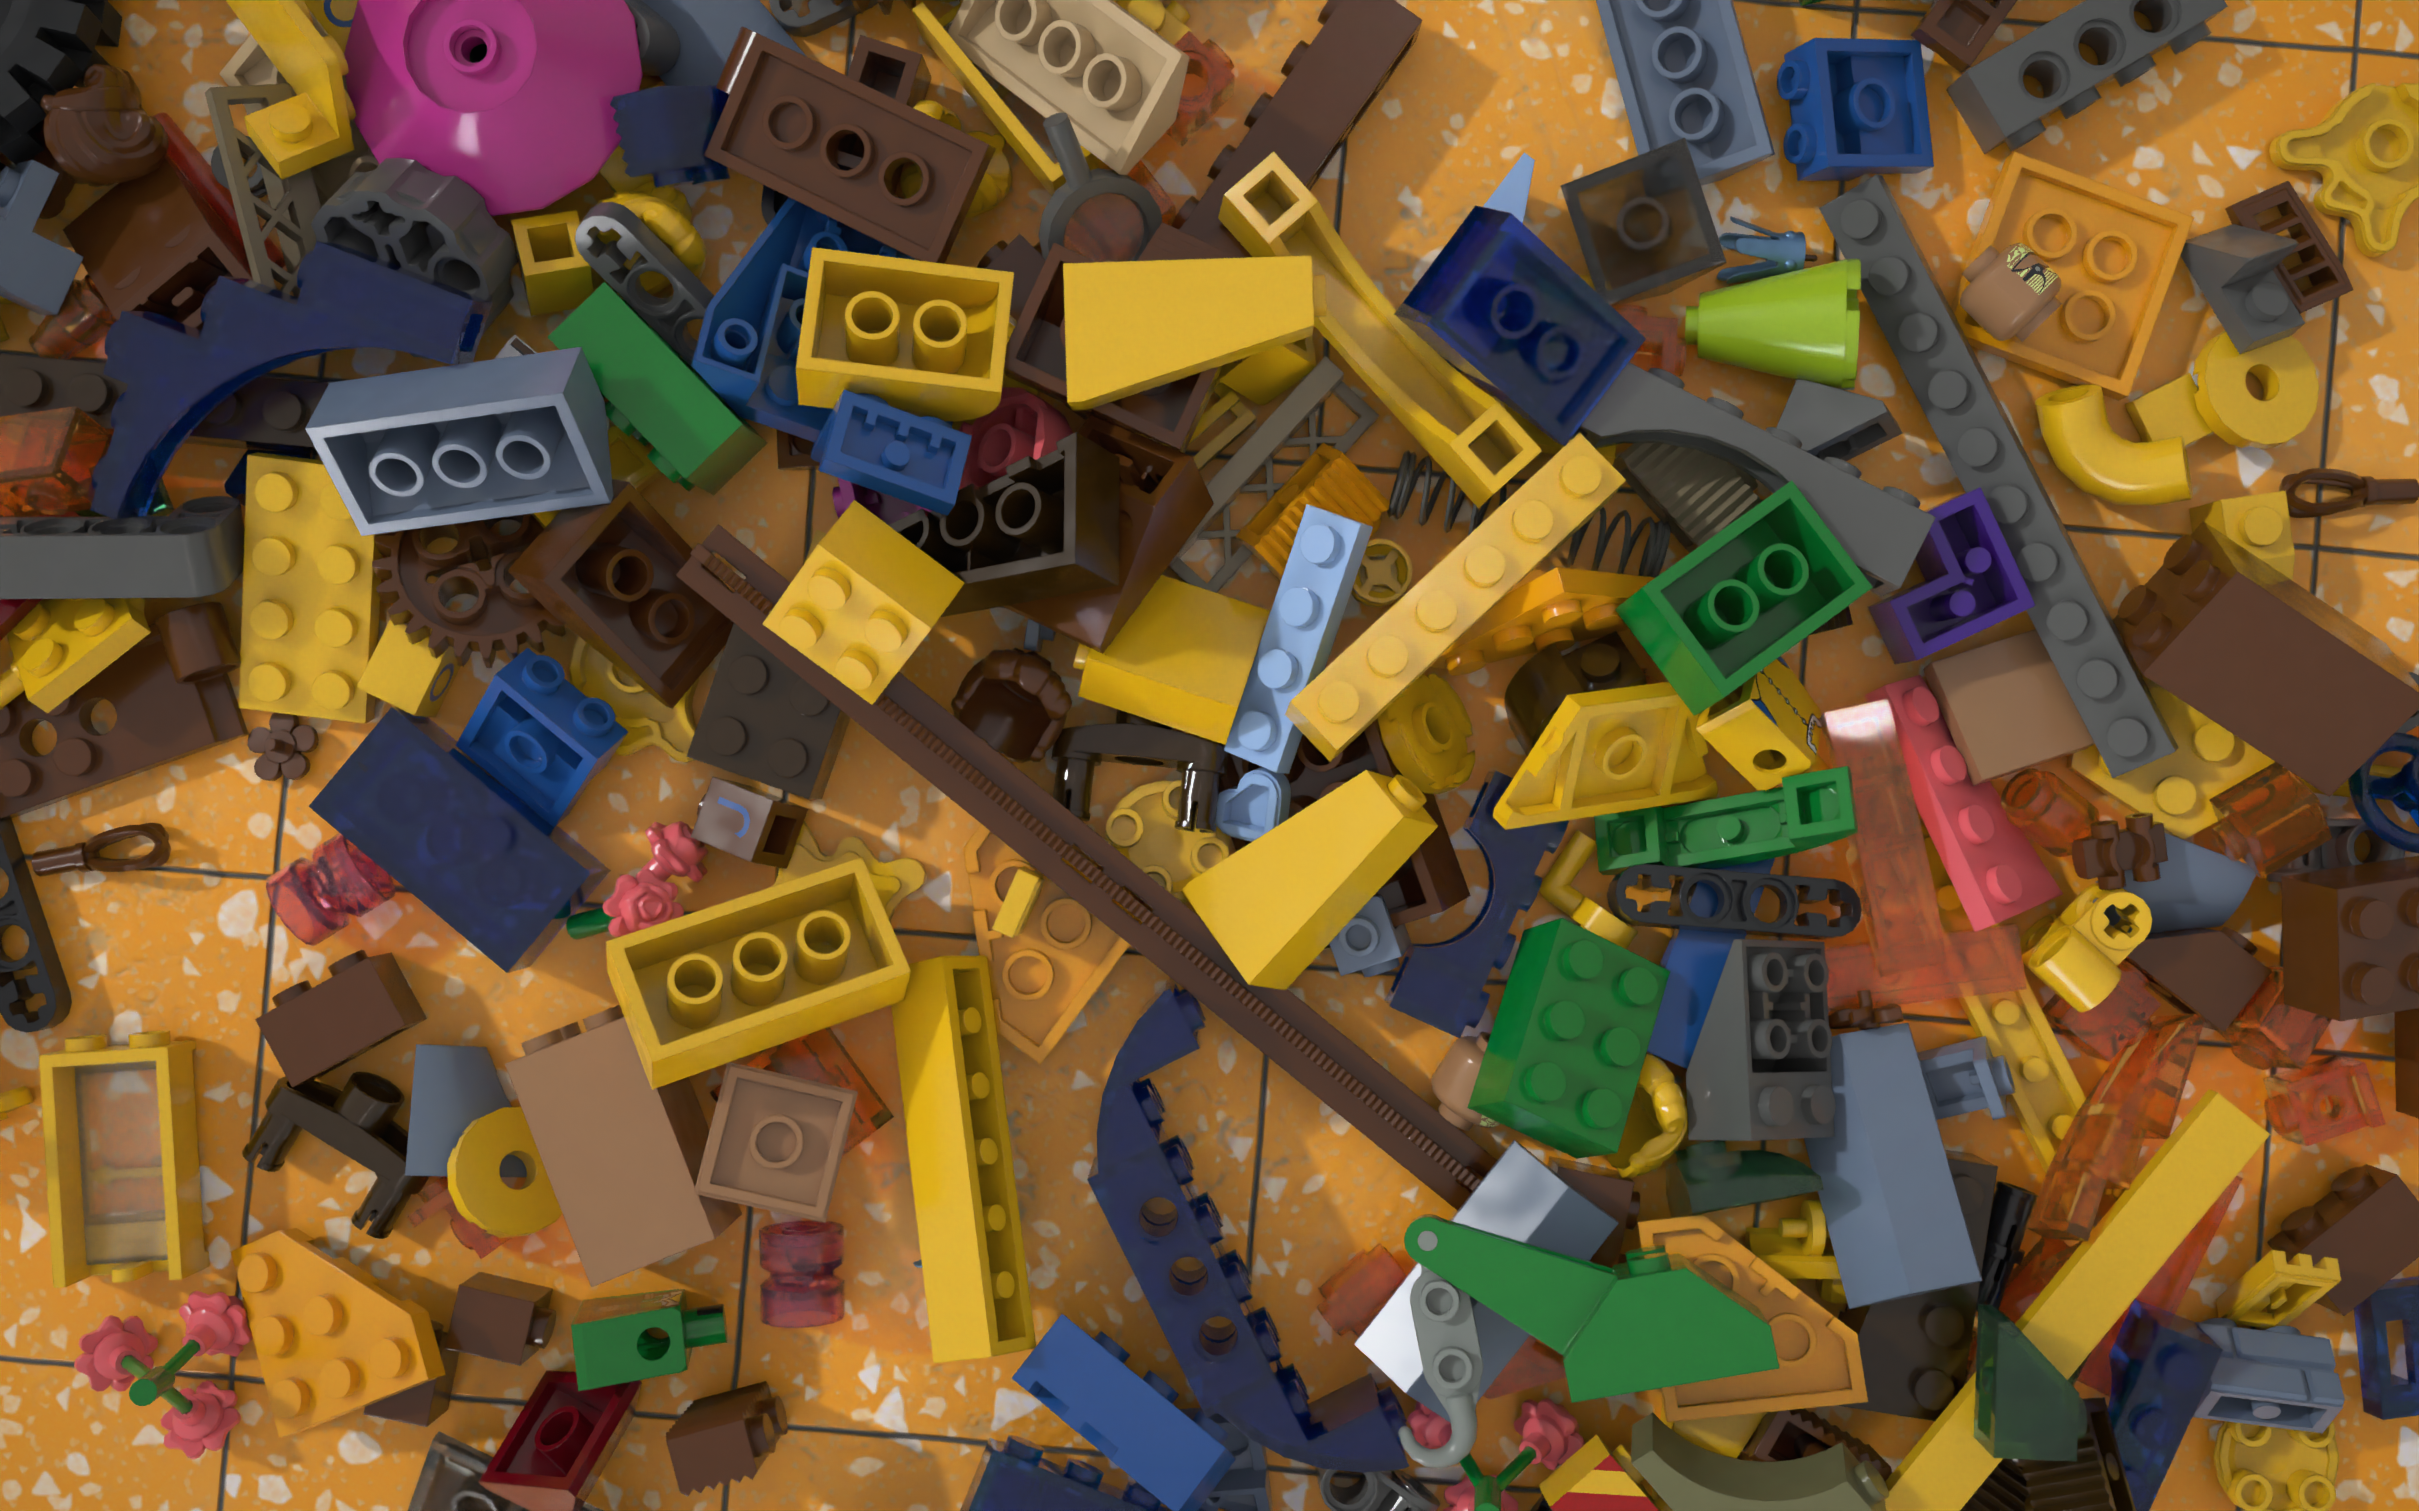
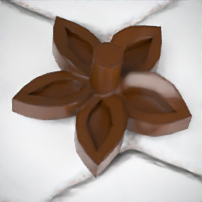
(1866, 1016)

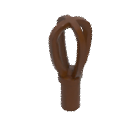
(2364, 491)
(86, 855)

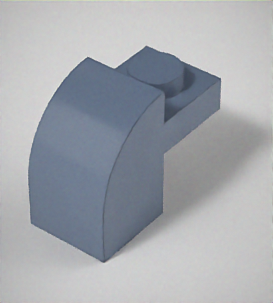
(31, 267)

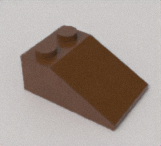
(616, 586)

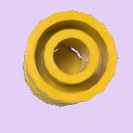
(1387, 565)

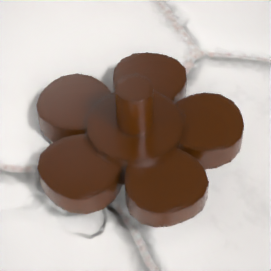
(282, 747)

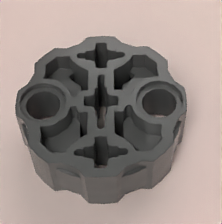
(424, 226)

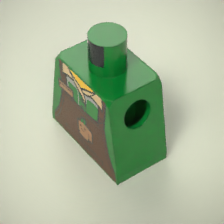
(614, 1340)

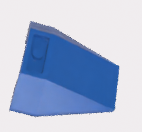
(756, 319)

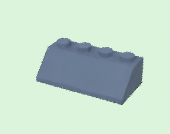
(466, 441)

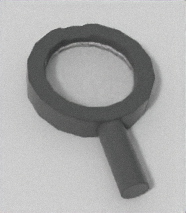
(1096, 209)

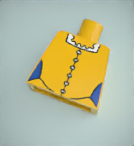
(1766, 727)

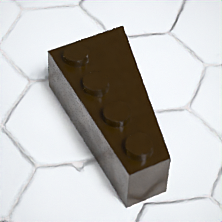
(1031, 532)
(1921, 1344)

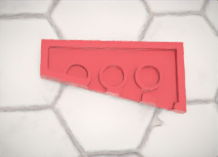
(1980, 849)

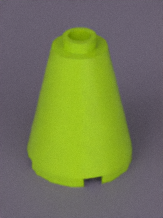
(1785, 324)

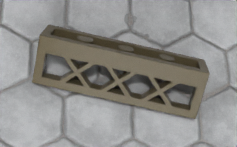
(291, 200)
(1259, 452)

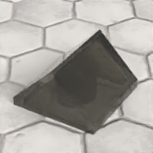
(1644, 225)

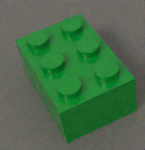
(658, 394)
(1743, 598)
(1569, 1039)

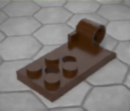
(784, 134)
(168, 704)

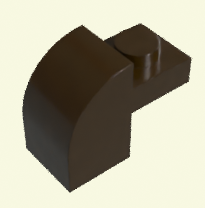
(1549, 677)

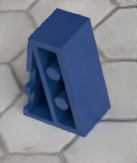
(1127, 1415)

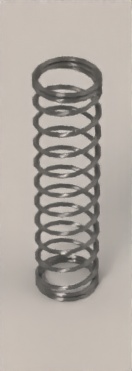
(1653, 554)

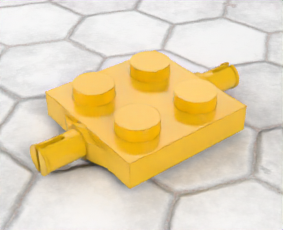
(67, 645)

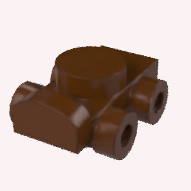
(2115, 851)

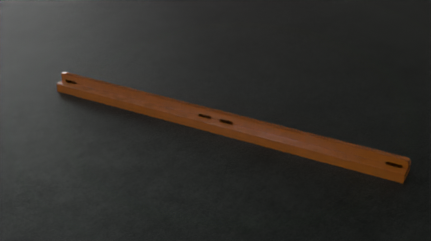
(1170, 934)

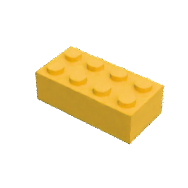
(756, 971)

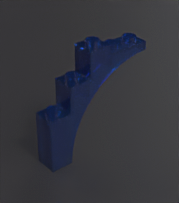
(249, 330)

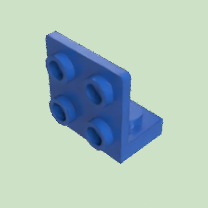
(893, 451)

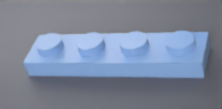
(1297, 635)

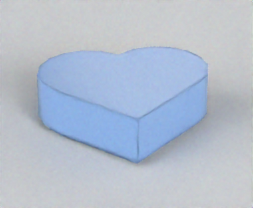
(1254, 805)

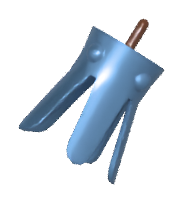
(1782, 253)

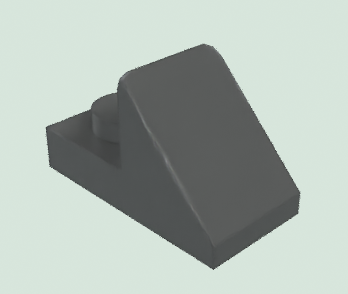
(2240, 284)

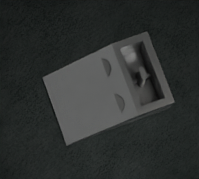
(1765, 1047)

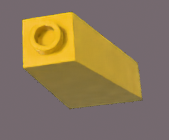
(1174, 318)
(1309, 876)

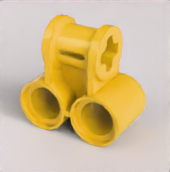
(2080, 948)

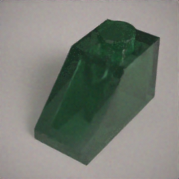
(2021, 1398)

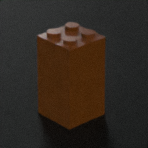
(2266, 659)

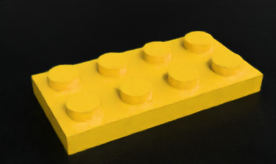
(305, 595)

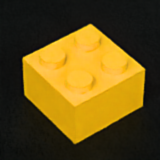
(863, 602)

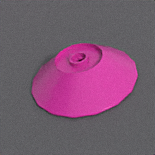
(519, 121)

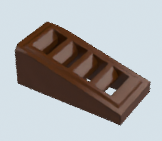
(2317, 256)

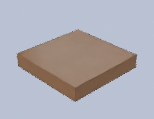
(2007, 707)
(776, 1142)

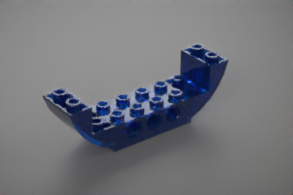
(1233, 1366)

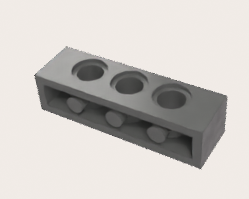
(1993, 91)

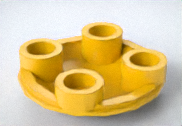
(1146, 834)
(2277, 1467)

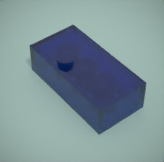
(459, 839)

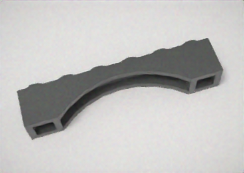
(1872, 525)

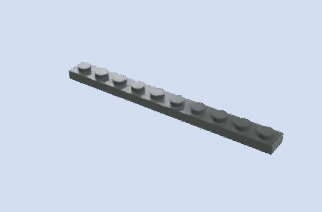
(1990, 456)

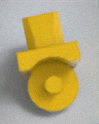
(1801, 1250)

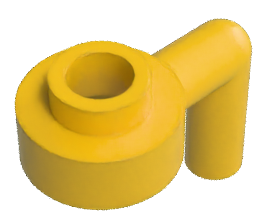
(1589, 914)

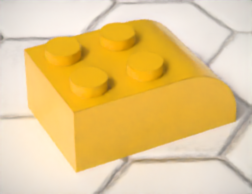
(905, 332)

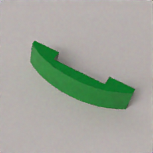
(1732, 829)

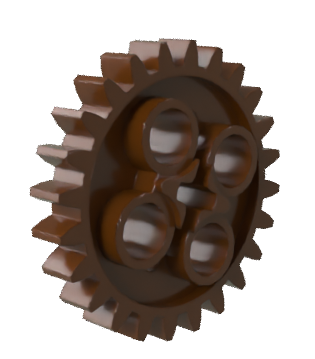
(499, 617)

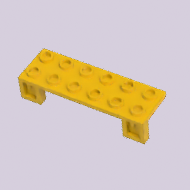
(316, 120)

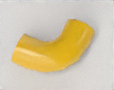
(2104, 463)

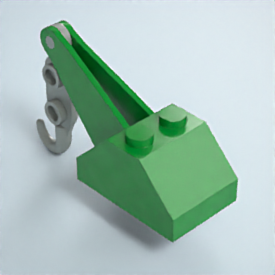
(1617, 1327)

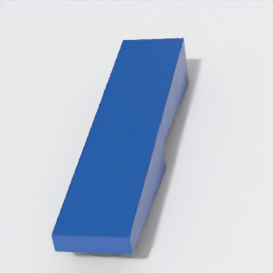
(1695, 970)

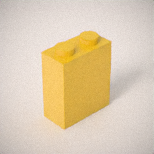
(1178, 659)

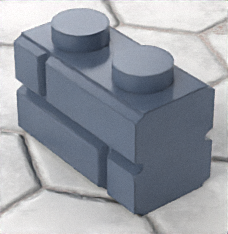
(2271, 1378)

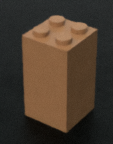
(616, 1148)

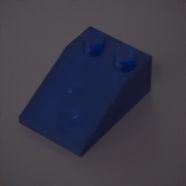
(1520, 322)

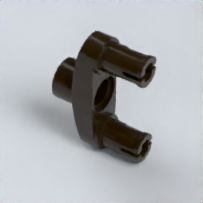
(1147, 744)
(355, 1124)

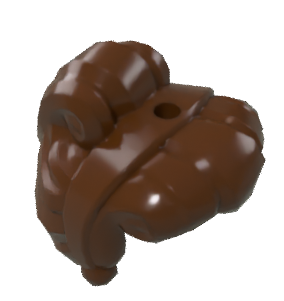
(102, 129)
(1014, 703)

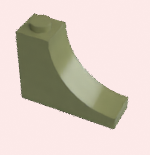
(1706, 1481)

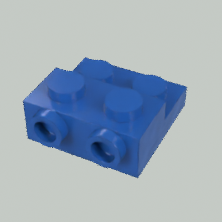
(1856, 108)
(541, 735)

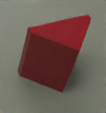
(561, 1443)

